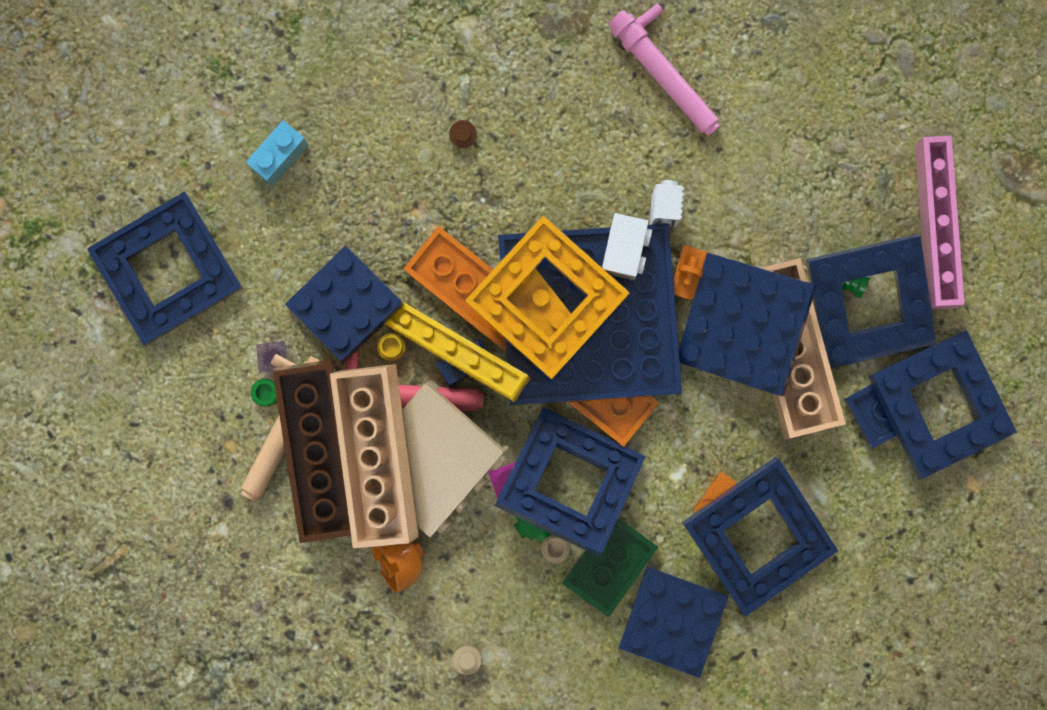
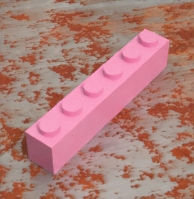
(939, 222)

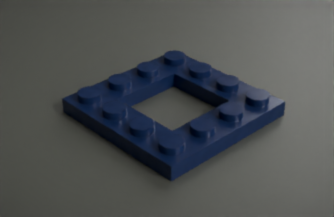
(156, 320)
(916, 325)
(922, 451)
(583, 531)
(811, 549)

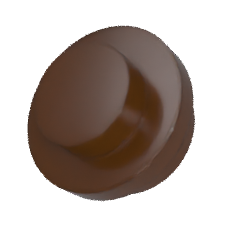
(462, 134)

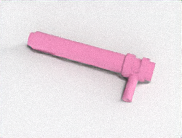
(635, 39)

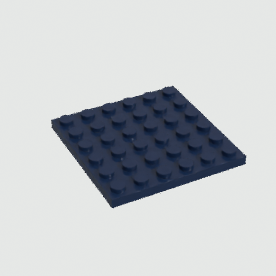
(632, 349)

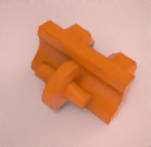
(688, 272)

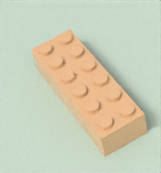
(811, 394)
(374, 456)

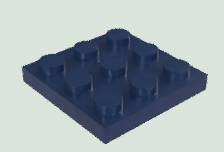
(344, 304)
(673, 622)

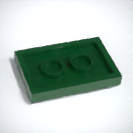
(607, 578)

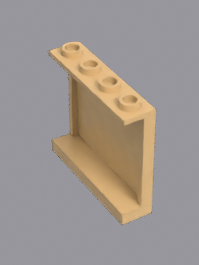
(445, 457)

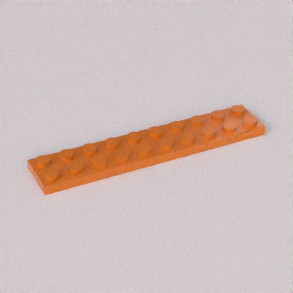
(455, 272)

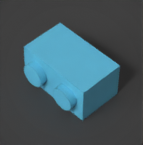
(277, 153)

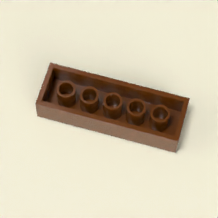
(312, 450)

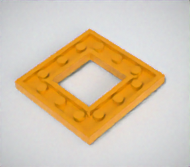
(547, 242)

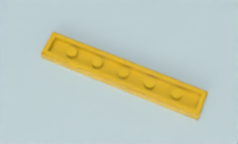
(458, 352)

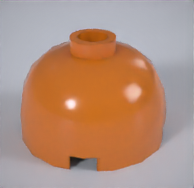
(400, 564)

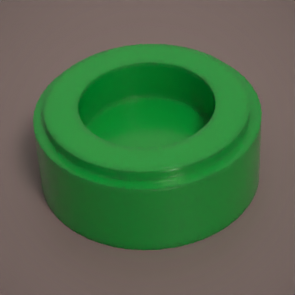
(263, 393)

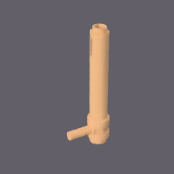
(270, 453)

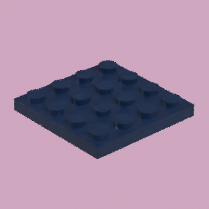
(746, 323)

